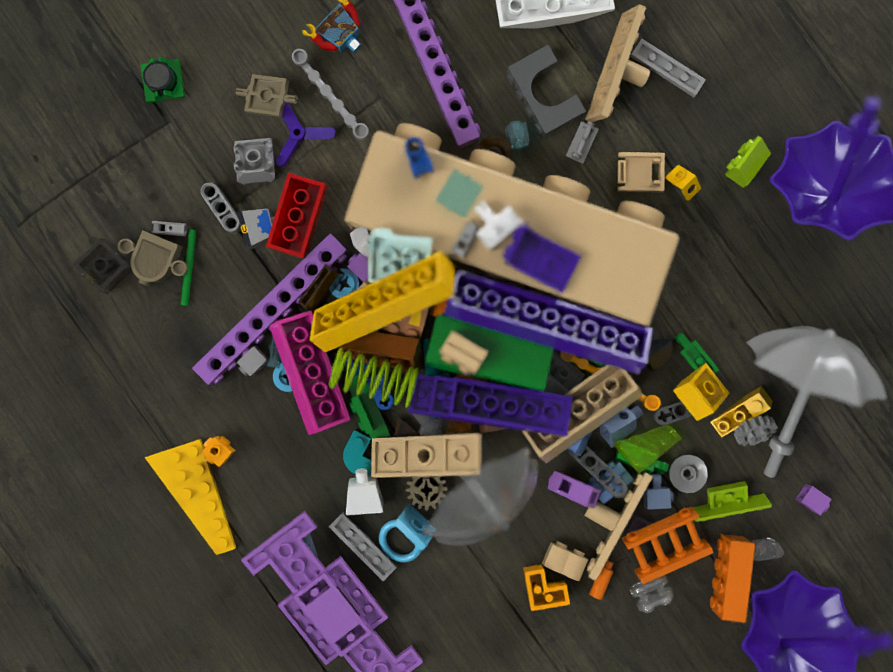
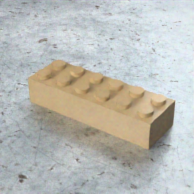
(592, 405)

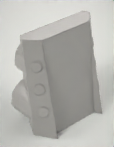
(254, 160)

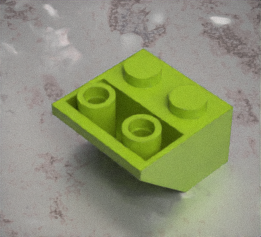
(748, 161)

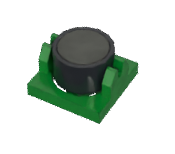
(160, 78)

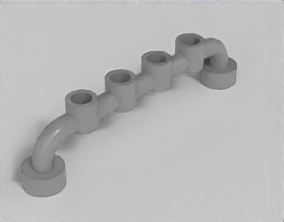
(360, 130)

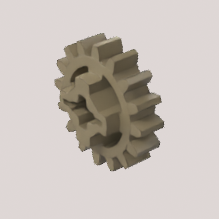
(416, 489)

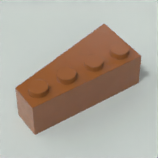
(387, 346)

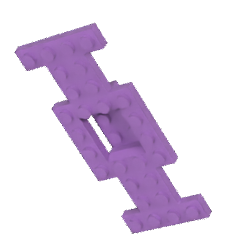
(319, 607)

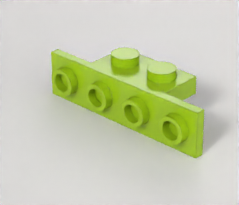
(730, 500)

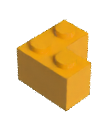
(543, 594)

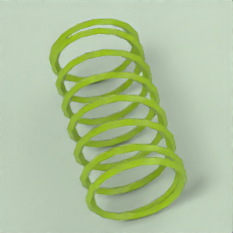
(338, 366)

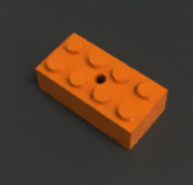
(732, 577)

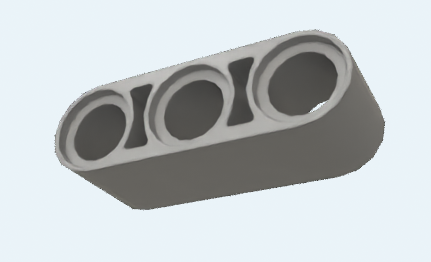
(214, 203)

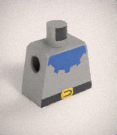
(255, 226)

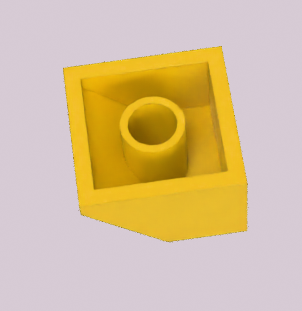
(701, 392)

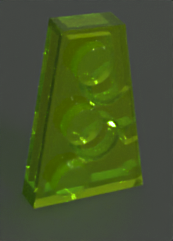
(647, 447)

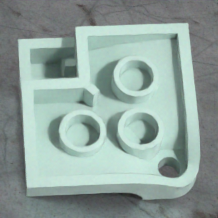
(393, 252)

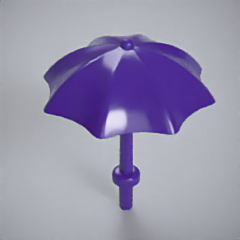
(840, 175)
(806, 630)

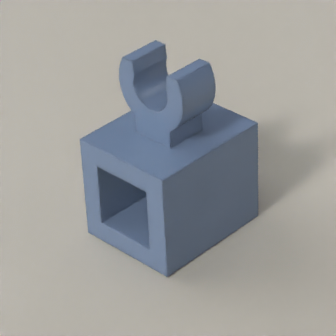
(657, 496)

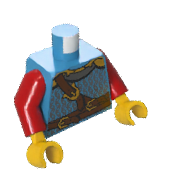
(337, 29)

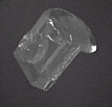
(767, 549)

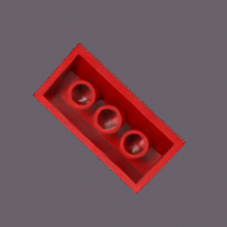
(297, 216)

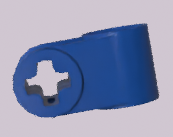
(419, 158)
(378, 394)

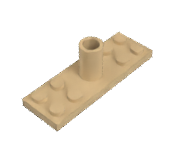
(618, 66)
(426, 456)
(614, 522)

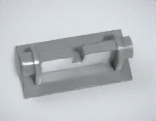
(582, 141)

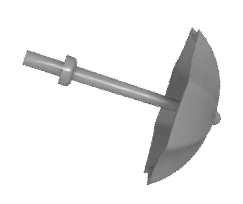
(814, 364)

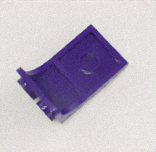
(540, 258)

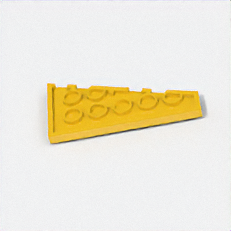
(194, 488)

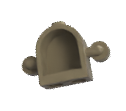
(153, 258)

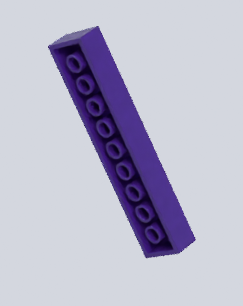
(549, 322)

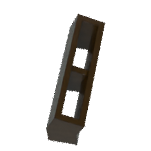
(321, 287)

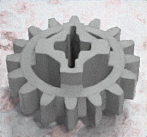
(755, 430)

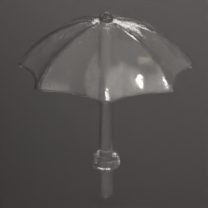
(486, 500)

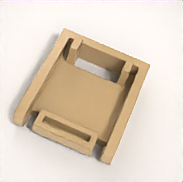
(637, 172)

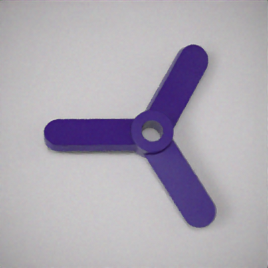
(306, 133)

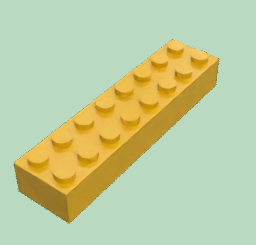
(383, 302)

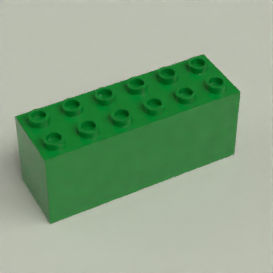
(508, 359)

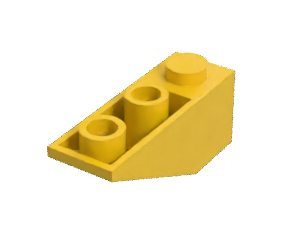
(744, 409)

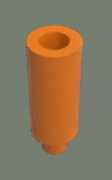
(600, 585)

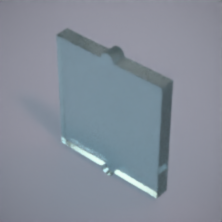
(459, 193)

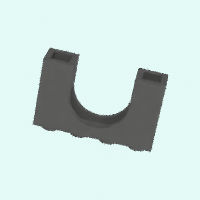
(546, 118)

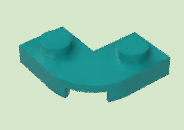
(354, 452)

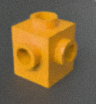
(224, 451)

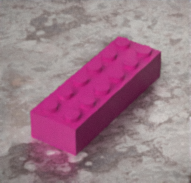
(309, 374)

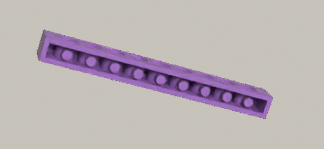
(461, 136)
(205, 366)

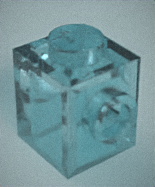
(517, 135)

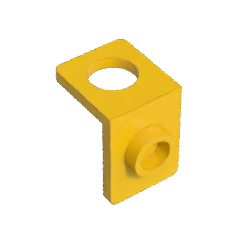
(684, 179)

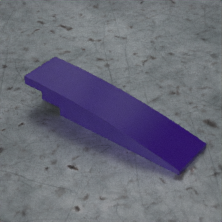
(491, 404)

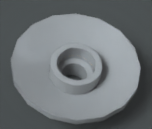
(696, 478)

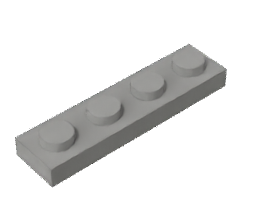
(668, 68)
(363, 546)

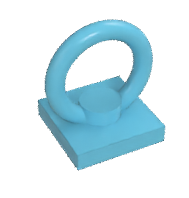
(411, 524)

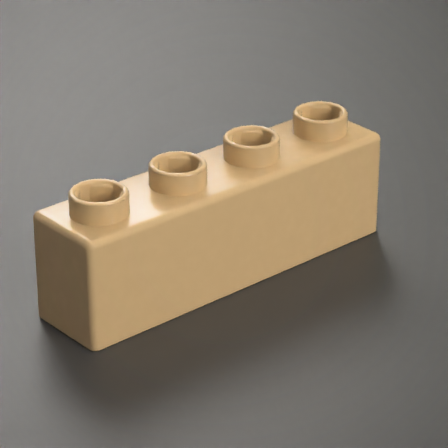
(620, 252)

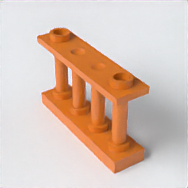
(679, 558)

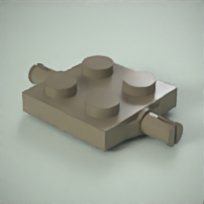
(266, 95)

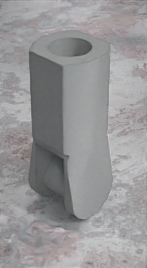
(171, 228)
(466, 237)

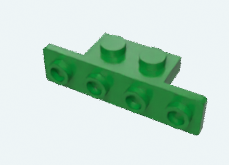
(368, 412)

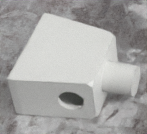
(363, 494)

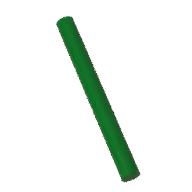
(189, 261)

